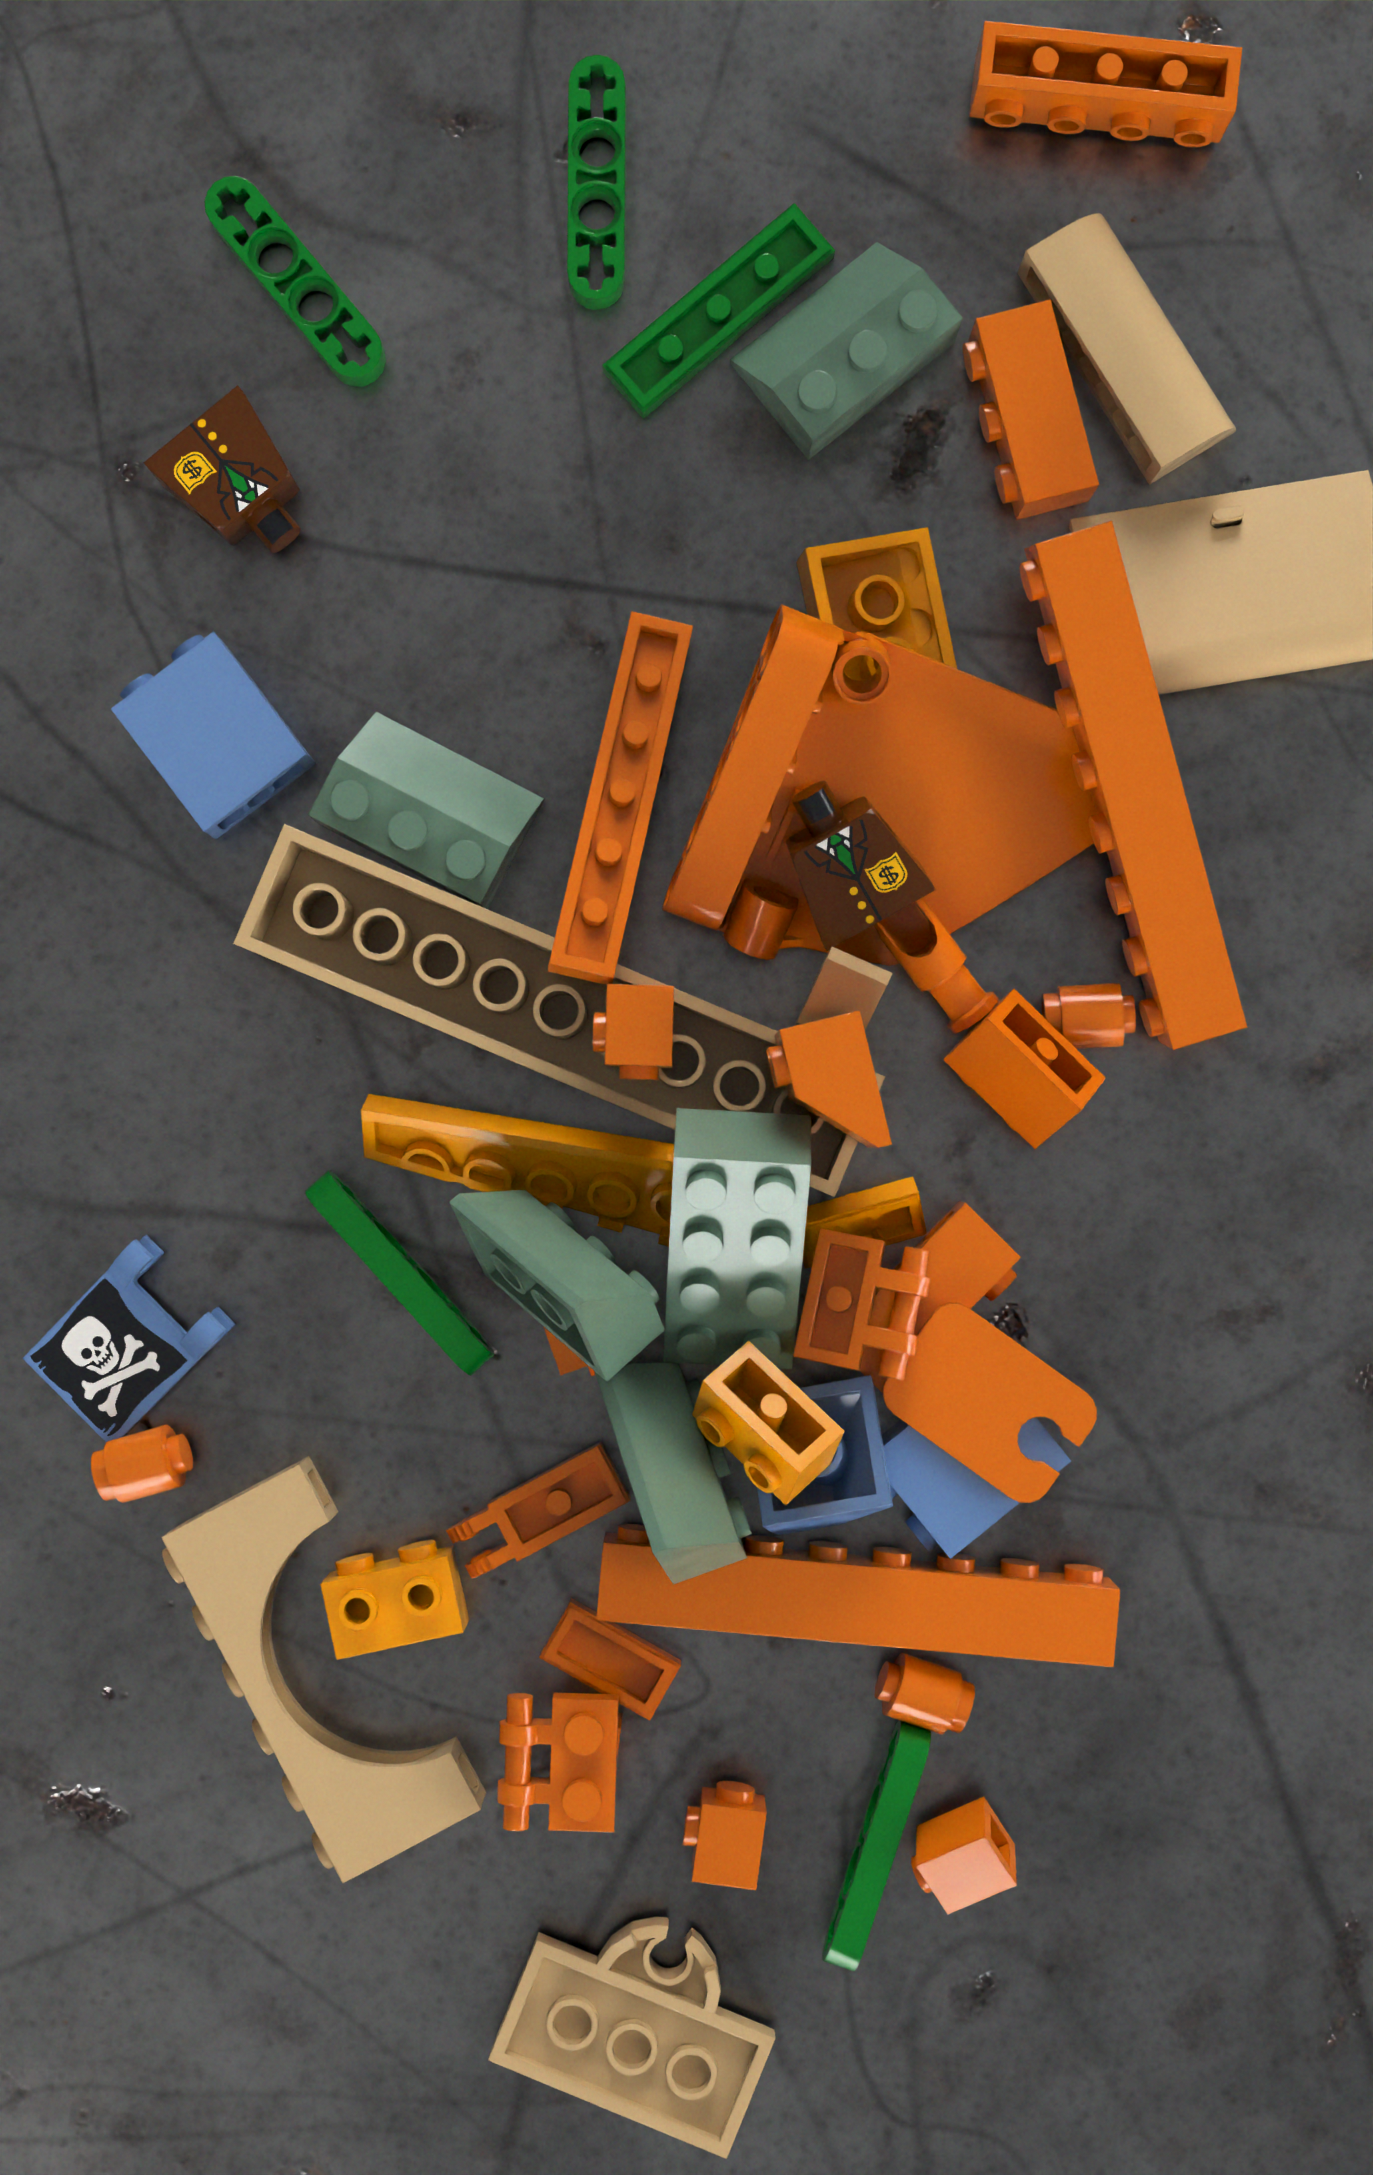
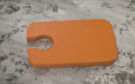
(974, 1393)

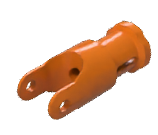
(943, 973)

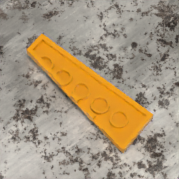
(574, 1167)

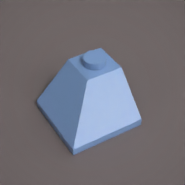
(858, 1474)

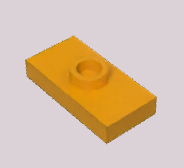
(880, 1213)

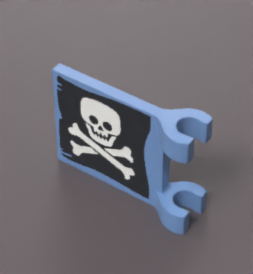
(120, 1348)

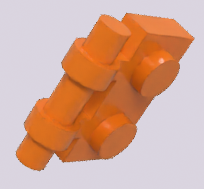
(841, 1302)
(581, 1763)

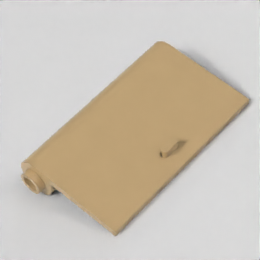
(1251, 580)

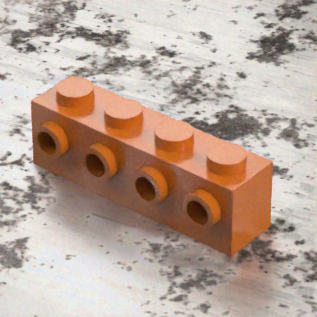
(1104, 83)

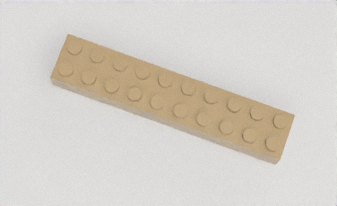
(492, 988)

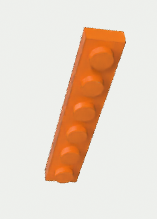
(620, 799)

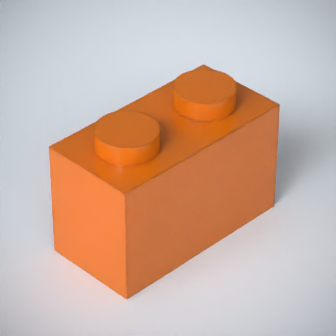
(1025, 1069)

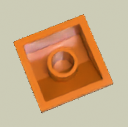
(832, 1075)

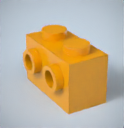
(766, 1423)
(394, 1599)

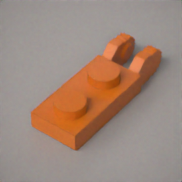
(545, 1508)

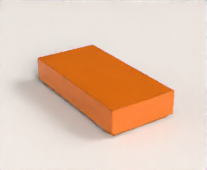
(610, 1659)

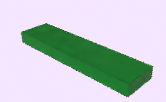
(718, 310)

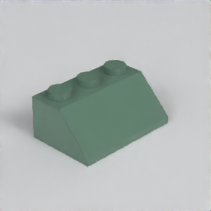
(848, 347)
(426, 809)
(561, 1277)
(674, 1470)

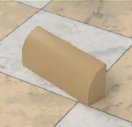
(1125, 346)

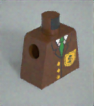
(230, 474)
(851, 865)

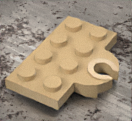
(636, 2034)

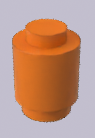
(1091, 1014)
(141, 1464)
(924, 1694)

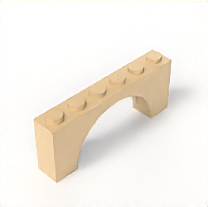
(356, 1797)

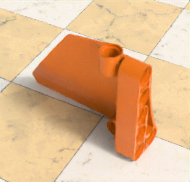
(947, 759)

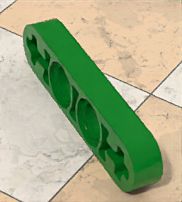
(599, 182)
(296, 281)
(399, 1272)
(876, 1845)

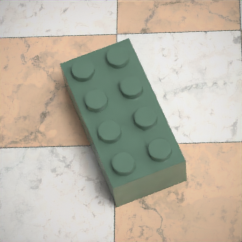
(736, 1234)

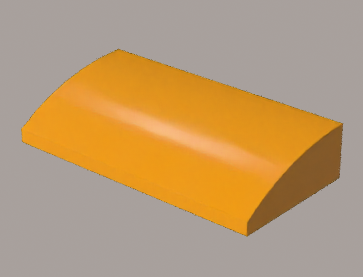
(882, 589)

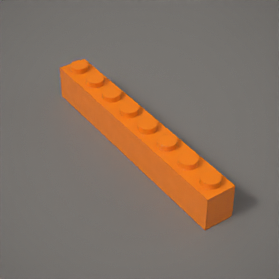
(1133, 785)
(870, 1599)

